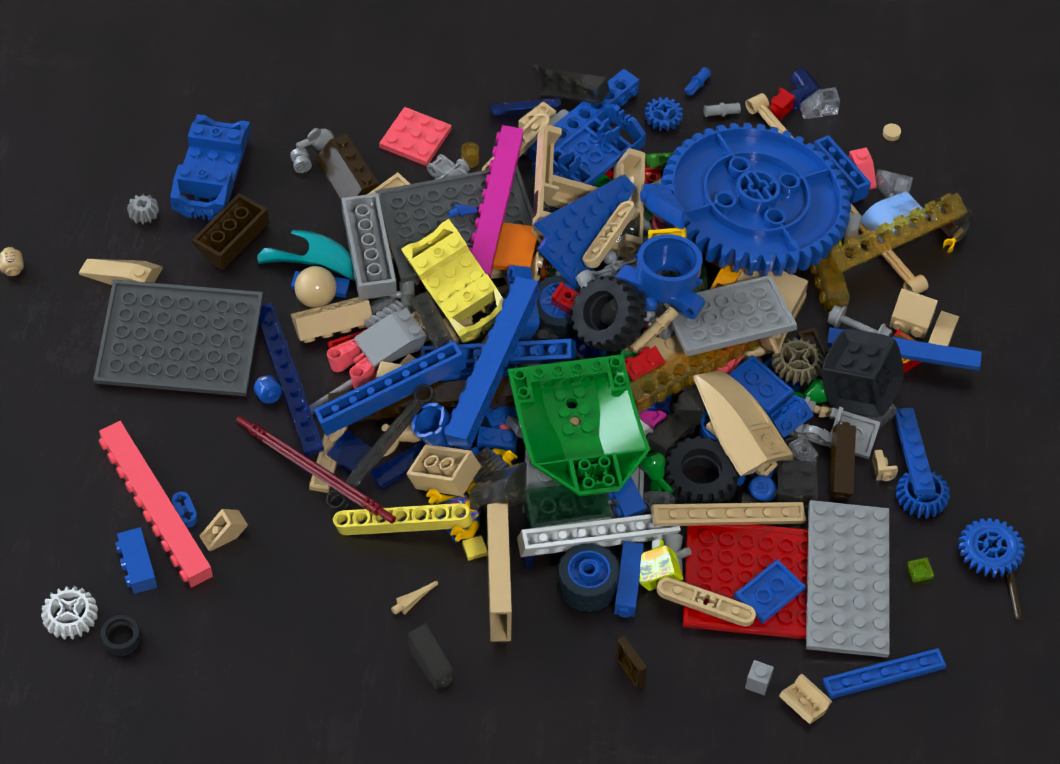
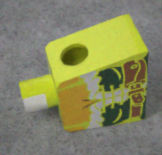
(657, 564)

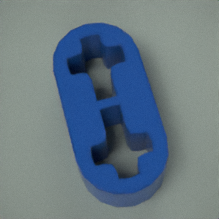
(187, 508)

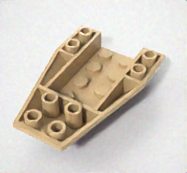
(740, 423)

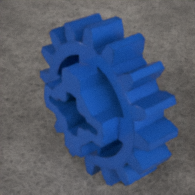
(663, 113)

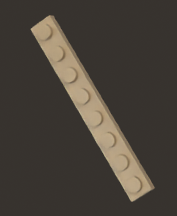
(728, 514)

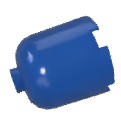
(431, 423)

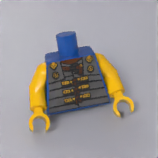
(490, 461)

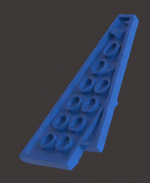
(576, 225)

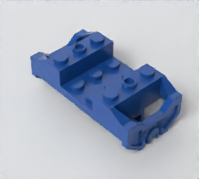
(596, 146)
(209, 166)

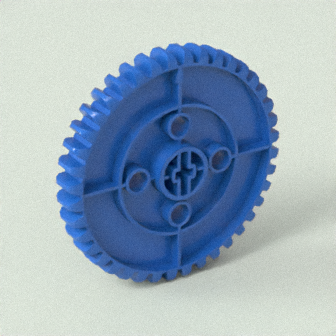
(758, 198)

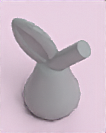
(316, 138)

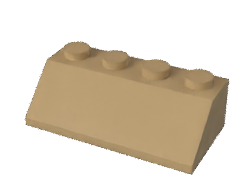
(331, 318)

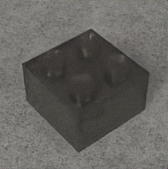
(796, 482)

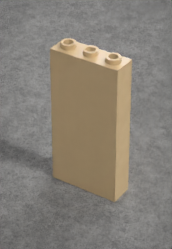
(499, 572)

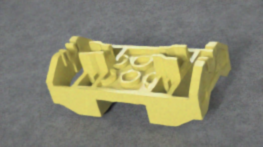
(454, 279)

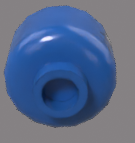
(267, 389)
(763, 488)

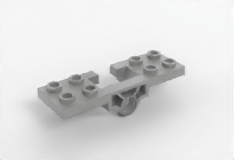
(865, 430)

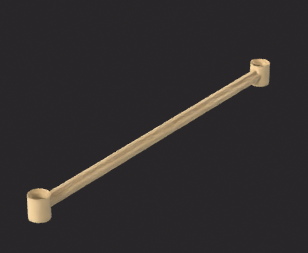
(914, 284)

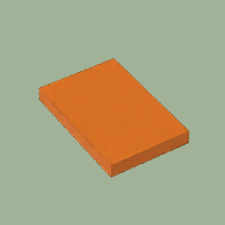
(515, 246)

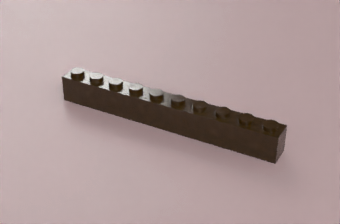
(446, 395)

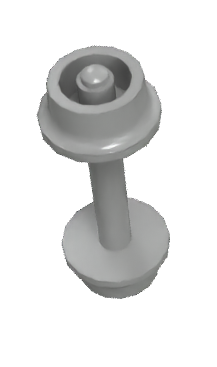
(837, 316)

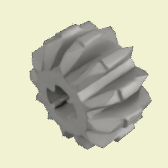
(143, 209)

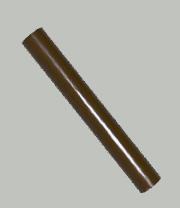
(1014, 595)

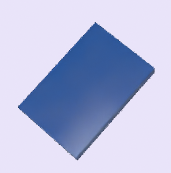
(762, 384)
(770, 591)

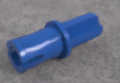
(697, 81)

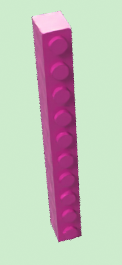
(496, 196)

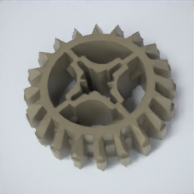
(798, 366)

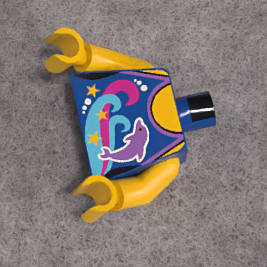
(457, 532)

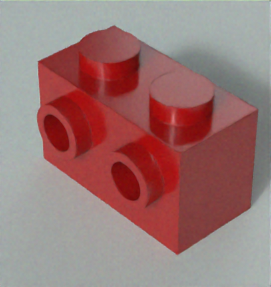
(644, 363)

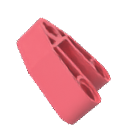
(347, 354)

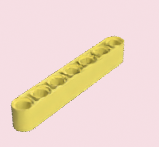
(411, 523)

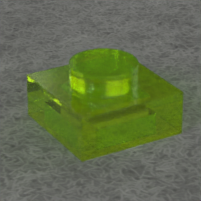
(920, 569)

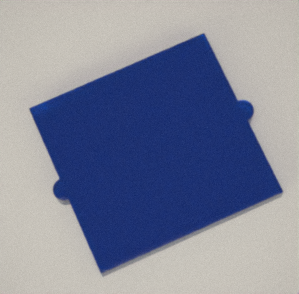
(349, 451)

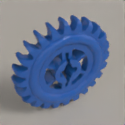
(988, 556)

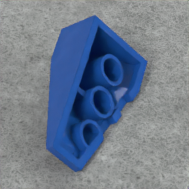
(663, 205)

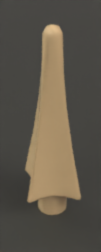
(407, 601)

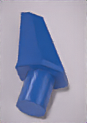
(462, 210)

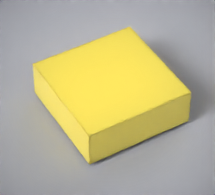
(475, 548)

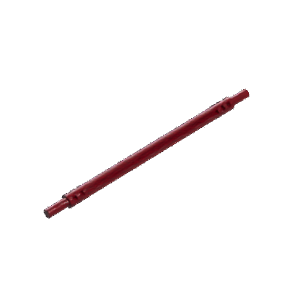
(316, 469)

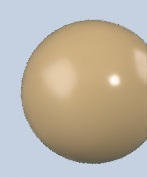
(315, 286)

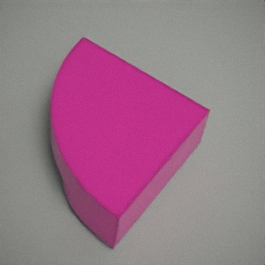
(652, 418)

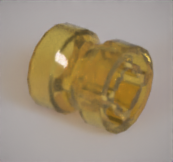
(470, 154)

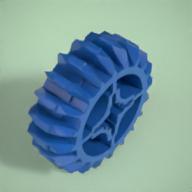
(922, 504)

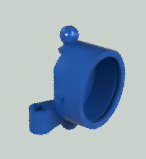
(671, 254)

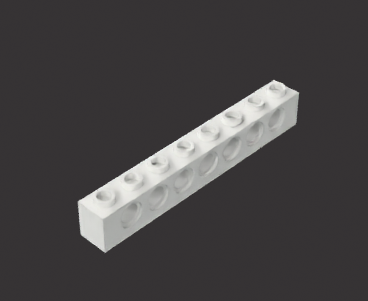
(601, 532)

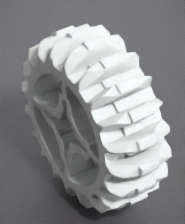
(66, 622)

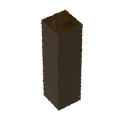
(842, 460)

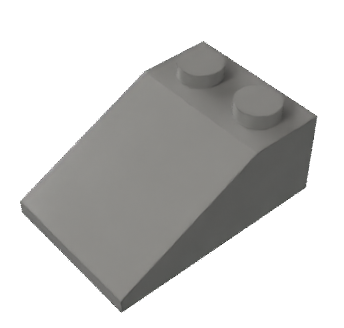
(391, 338)

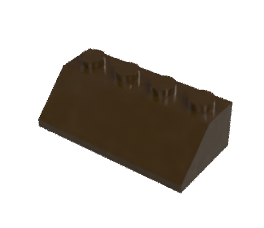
(345, 168)
(231, 231)

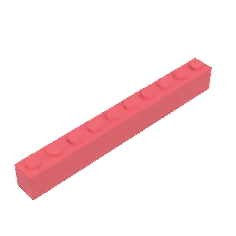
(155, 504)

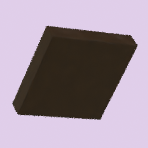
(631, 662)

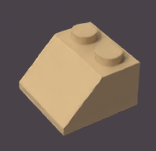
(913, 313)

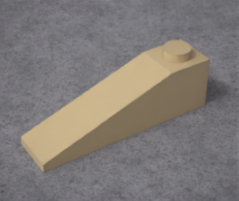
(127, 270)

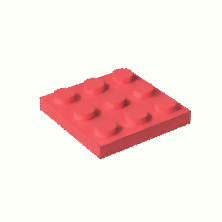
(415, 136)

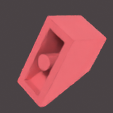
(864, 162)

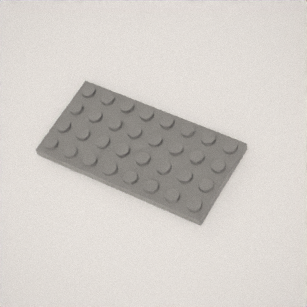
(848, 579)

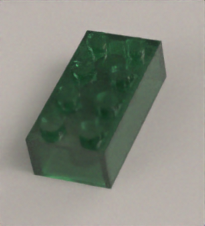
(560, 506)

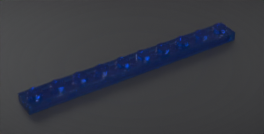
(290, 381)

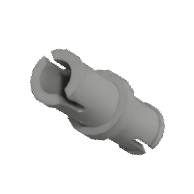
(722, 109)

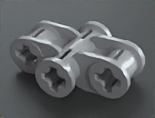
(443, 167)

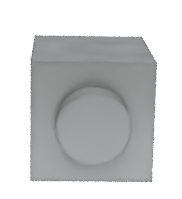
(759, 677)

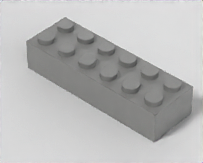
(368, 246)

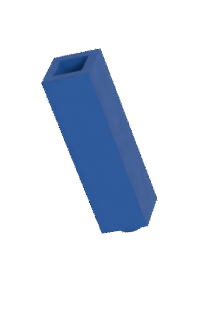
(628, 579)

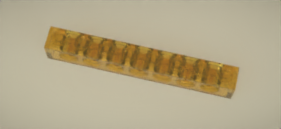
(954, 210)
(681, 366)

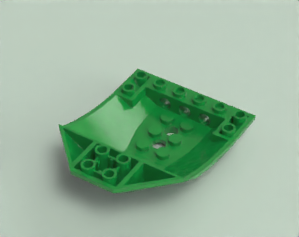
(606, 444)

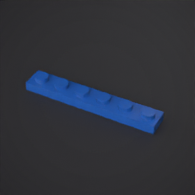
(914, 452)

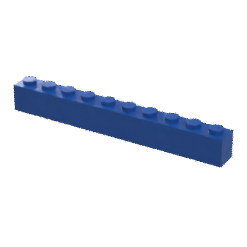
(492, 363)

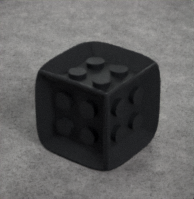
(863, 372)

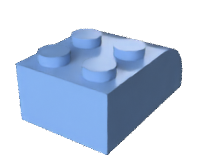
(889, 209)

